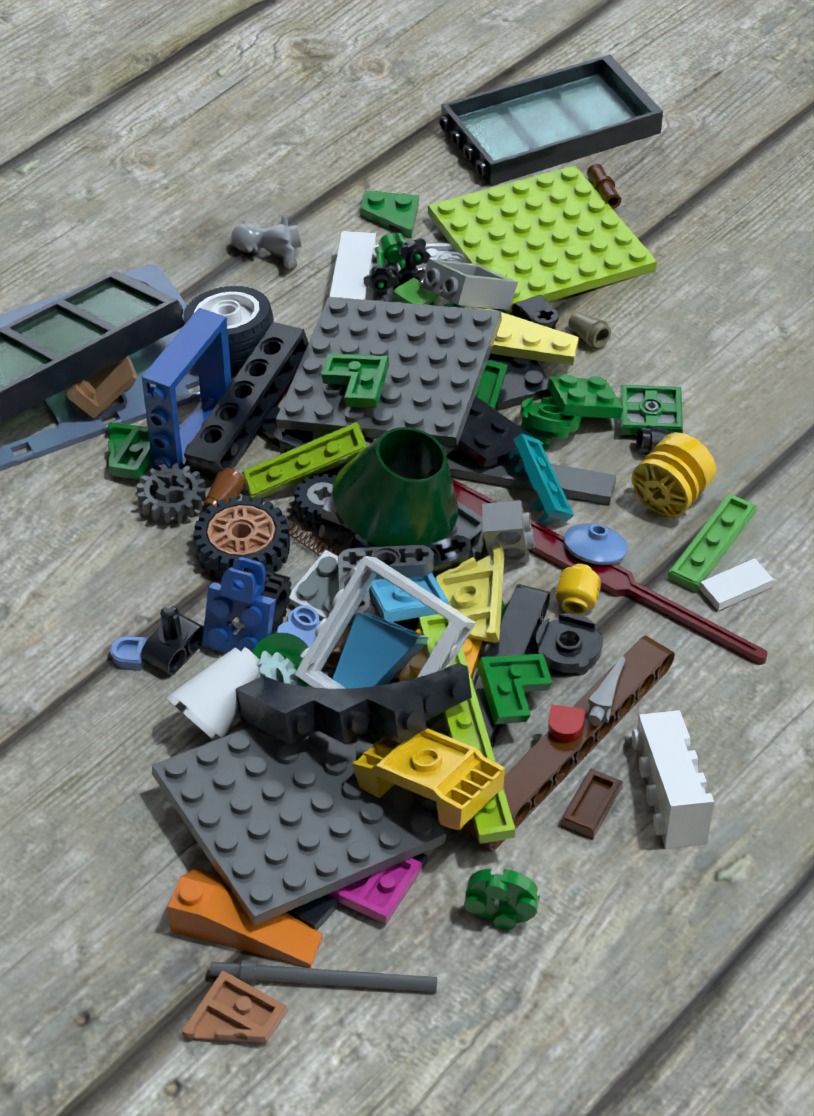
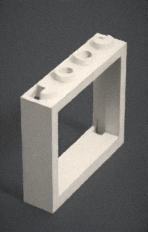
(347, 602)

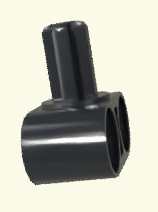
(173, 641)

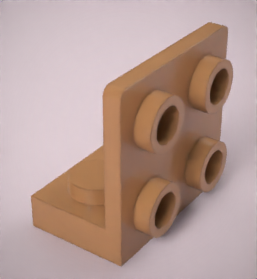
(102, 388)

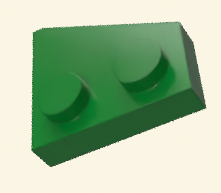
(391, 210)
(128, 450)

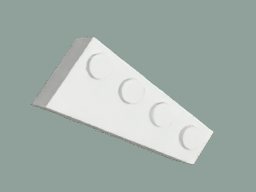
(673, 780)

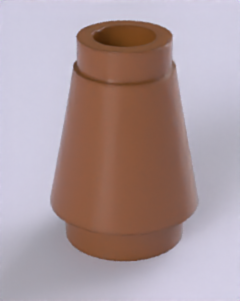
(225, 485)

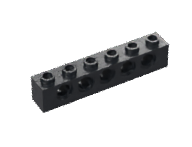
(247, 401)

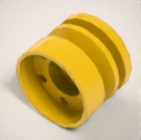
(674, 474)

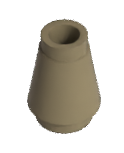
(590, 329)

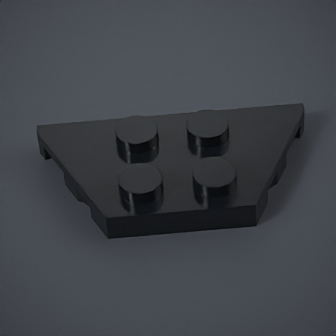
(488, 435)

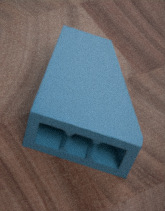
(375, 651)

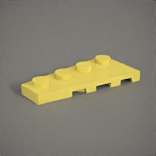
(533, 341)

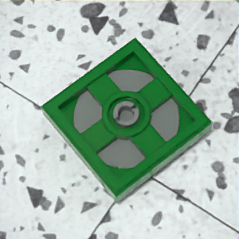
(650, 406)

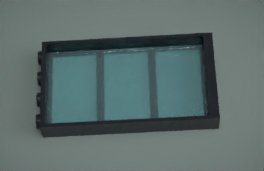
(550, 119)

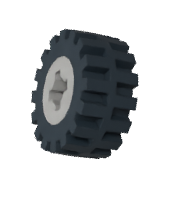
(311, 498)

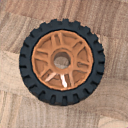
(238, 531)

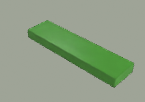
(712, 542)

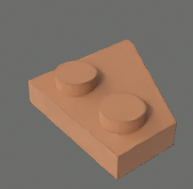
(235, 1013)

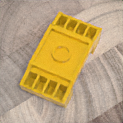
(435, 768)

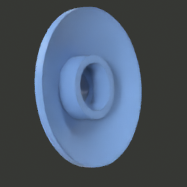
(595, 544)

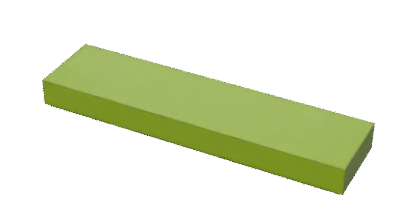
(304, 461)

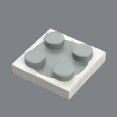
(318, 586)

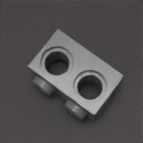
(509, 526)

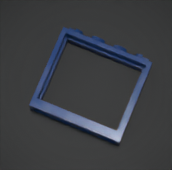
(200, 340)

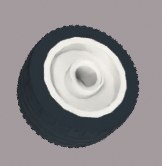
(247, 317)

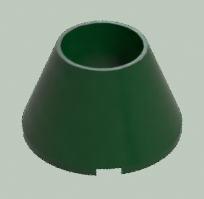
(397, 491)

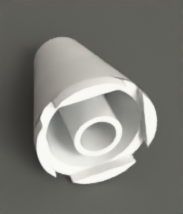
(211, 695)

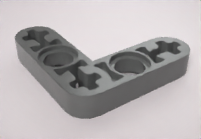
(409, 569)

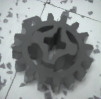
(171, 493)

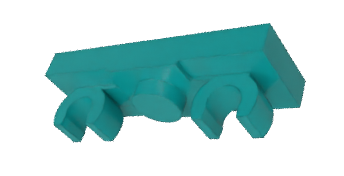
(541, 479)

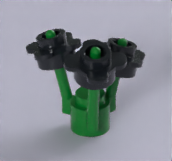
(396, 250)

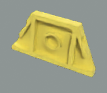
(477, 592)

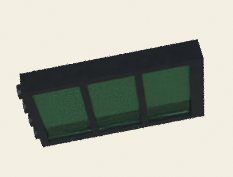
(79, 338)

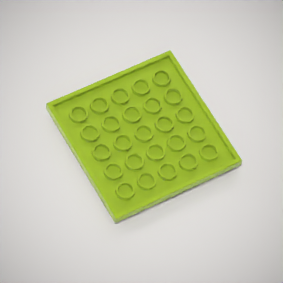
(544, 234)

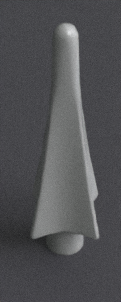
(602, 699)

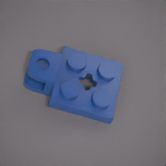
(238, 597)

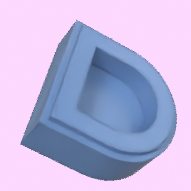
(127, 652)

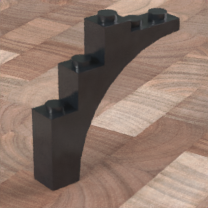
(344, 714)

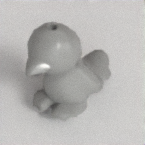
(276, 239)

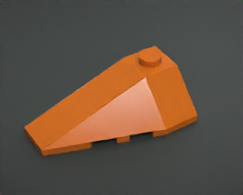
(208, 911)

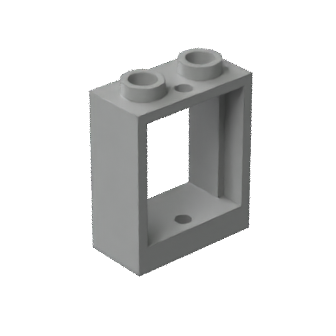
(469, 284)

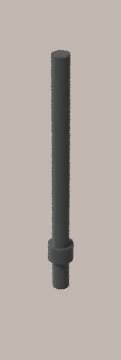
(250, 971)

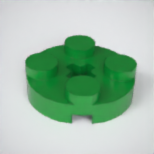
(547, 418)
(502, 898)

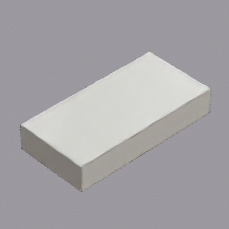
(736, 584)

